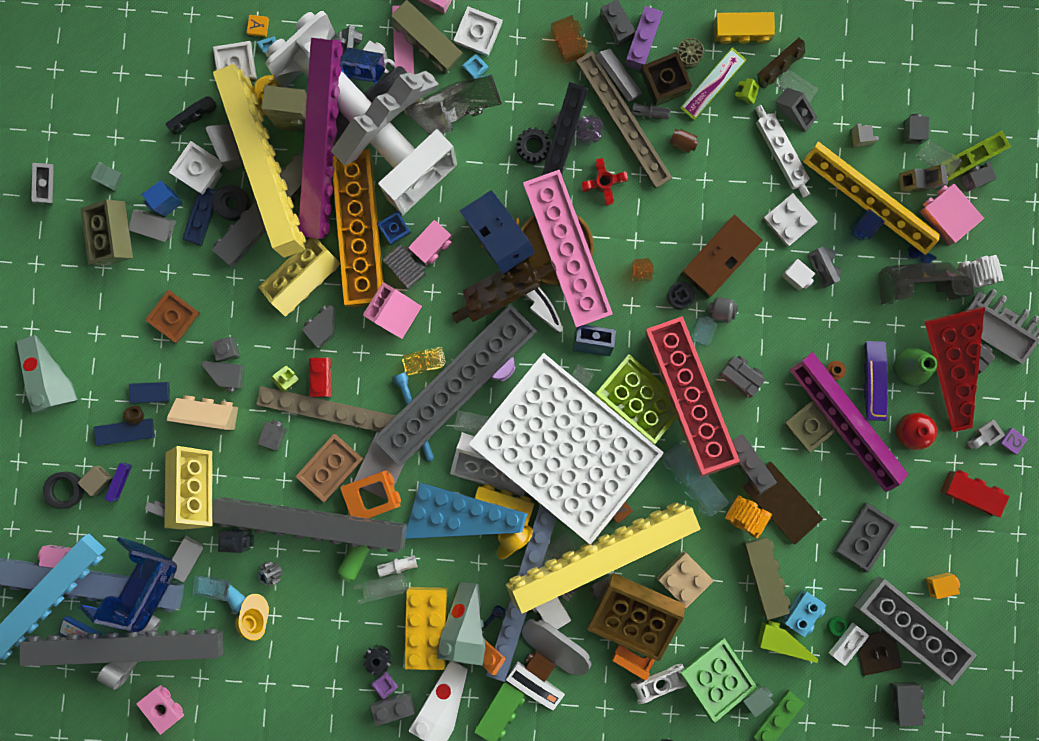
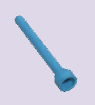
(402, 381)

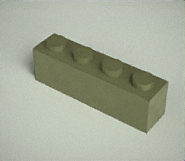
(425, 37)
(766, 577)

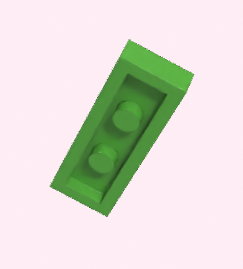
(779, 718)

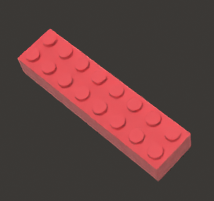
(691, 397)

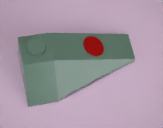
(43, 378)
(462, 633)

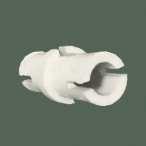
(397, 566)

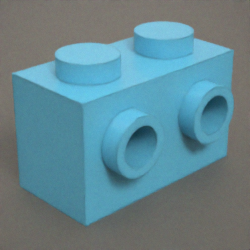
(804, 613)

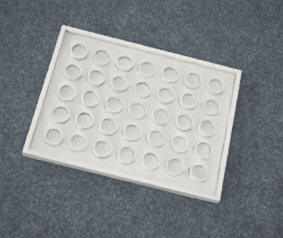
(566, 448)

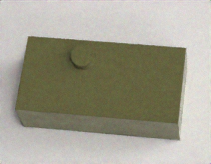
(285, 107)

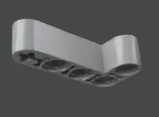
(116, 673)

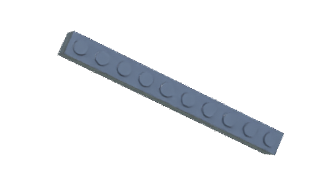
(94, 586)
(513, 618)

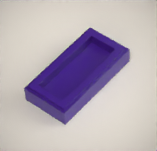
(118, 482)

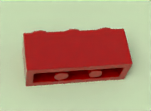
(975, 493)

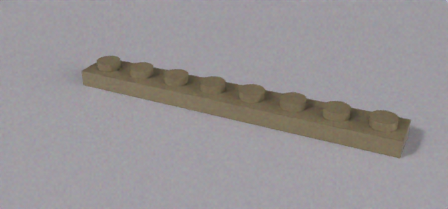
(623, 120)
(323, 409)

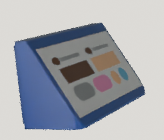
(72, 626)

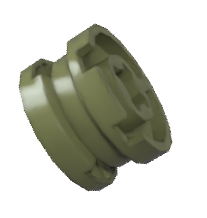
(690, 52)

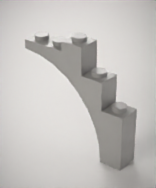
(382, 110)

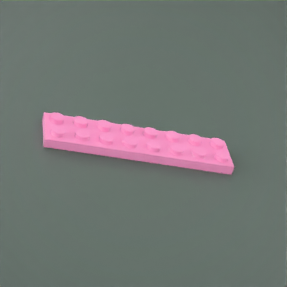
(567, 248)

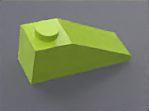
(779, 640)

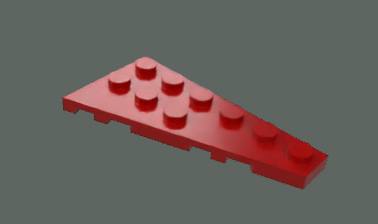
(957, 348)

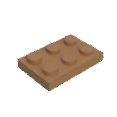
(329, 467)

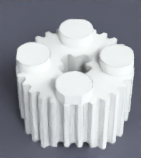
(983, 271)

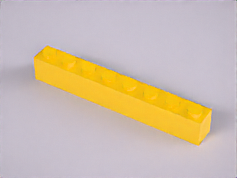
(872, 198)

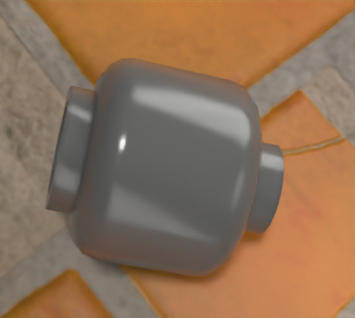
(723, 310)

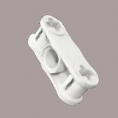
(649, 687)

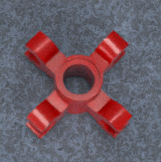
(602, 173)

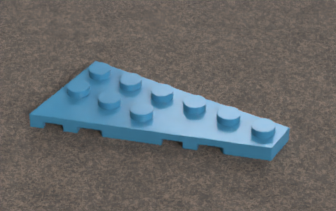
(449, 514)

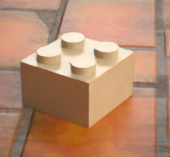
(684, 579)

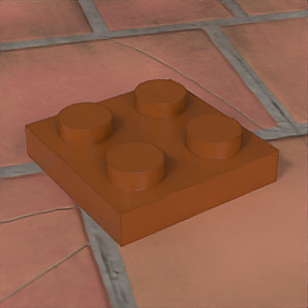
(172, 316)

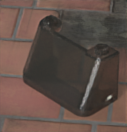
(899, 280)

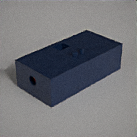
(497, 231)

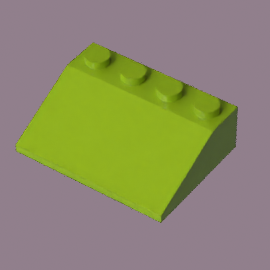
(634, 396)

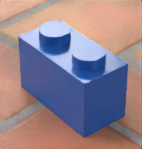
(161, 199)

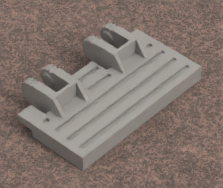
(1004, 328)

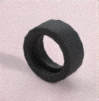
(48, 491)

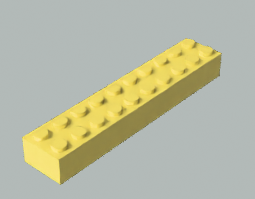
(259, 161)
(602, 556)

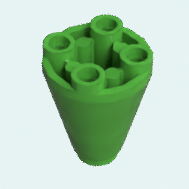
(914, 366)

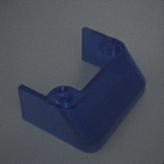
(140, 594)

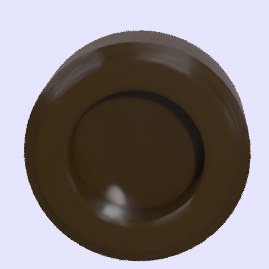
(133, 415)

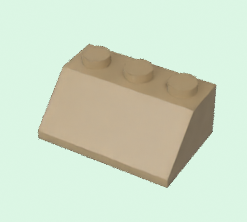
(203, 413)

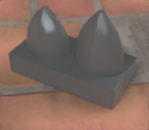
(822, 263)

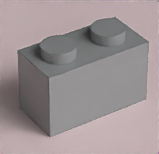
(42, 183)

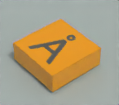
(257, 26)

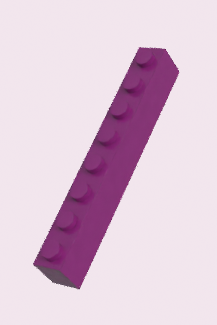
(849, 422)

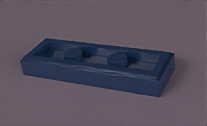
(200, 217)
(123, 432)

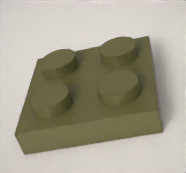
(810, 426)

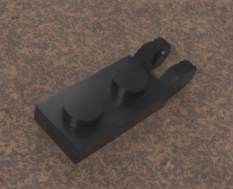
(191, 114)

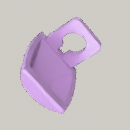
(505, 371)

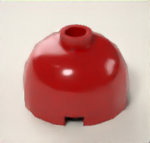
(916, 431)

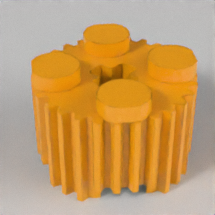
(747, 516)

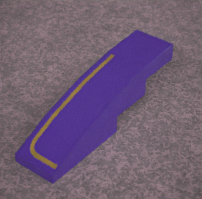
(876, 381)

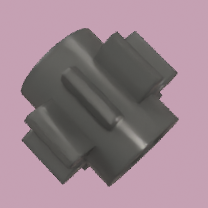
(269, 573)

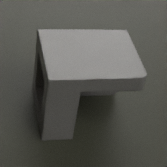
(863, 136)

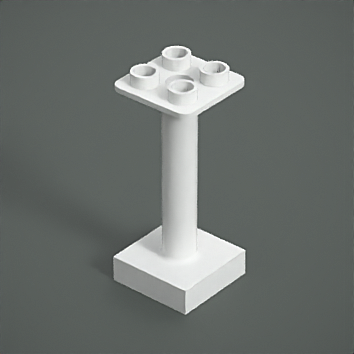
(414, 169)

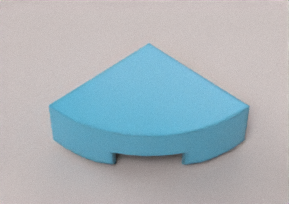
(266, 43)

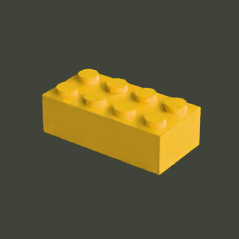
(424, 626)

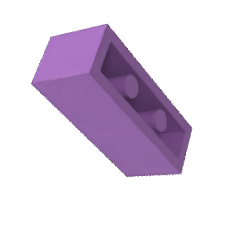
(643, 38)

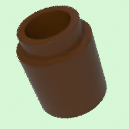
(684, 140)

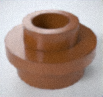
(830, 368)

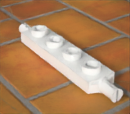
(782, 151)

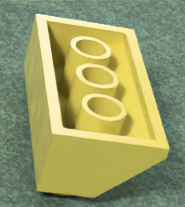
(299, 276)
(188, 488)

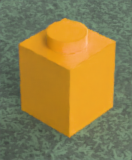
(943, 585)

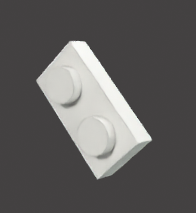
(849, 644)

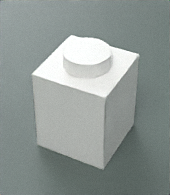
(798, 275)

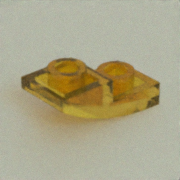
(424, 360)

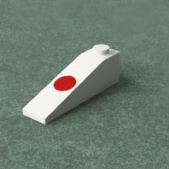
(440, 710)

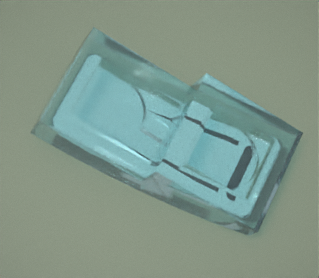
(211, 587)

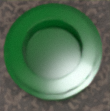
(837, 626)

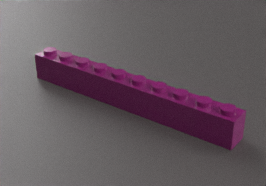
(320, 137)

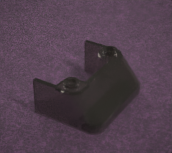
(453, 103)

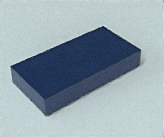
(149, 392)

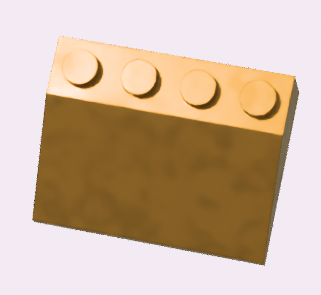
(636, 617)

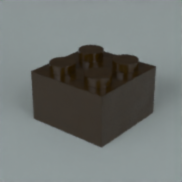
(666, 78)

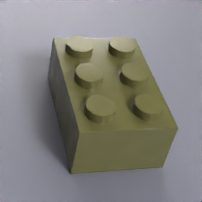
(106, 232)

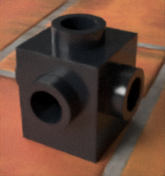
(381, 653)

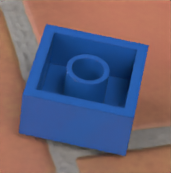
(394, 228)

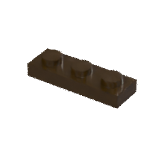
(781, 63)

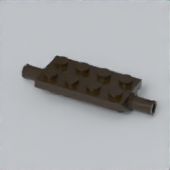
(501, 289)

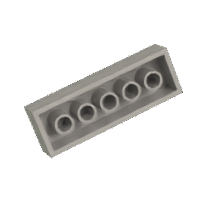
(915, 630)

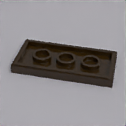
(788, 507)

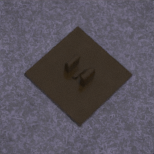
(879, 654)

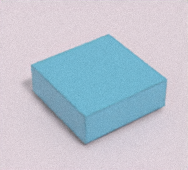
(475, 66)

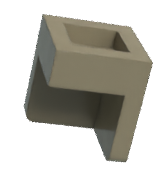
(95, 480)

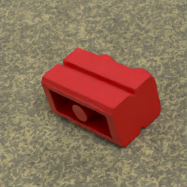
(320, 377)

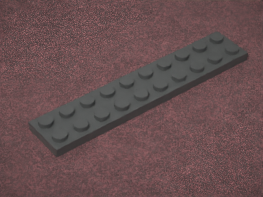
(455, 385)

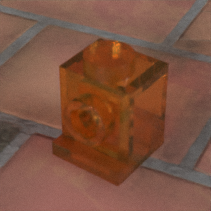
(642, 269)

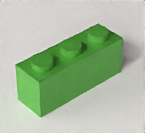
(500, 712)

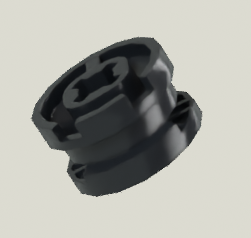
(681, 295)

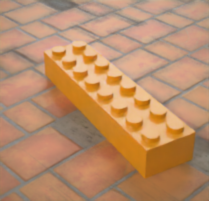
(357, 229)

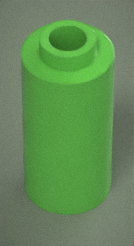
(352, 562)

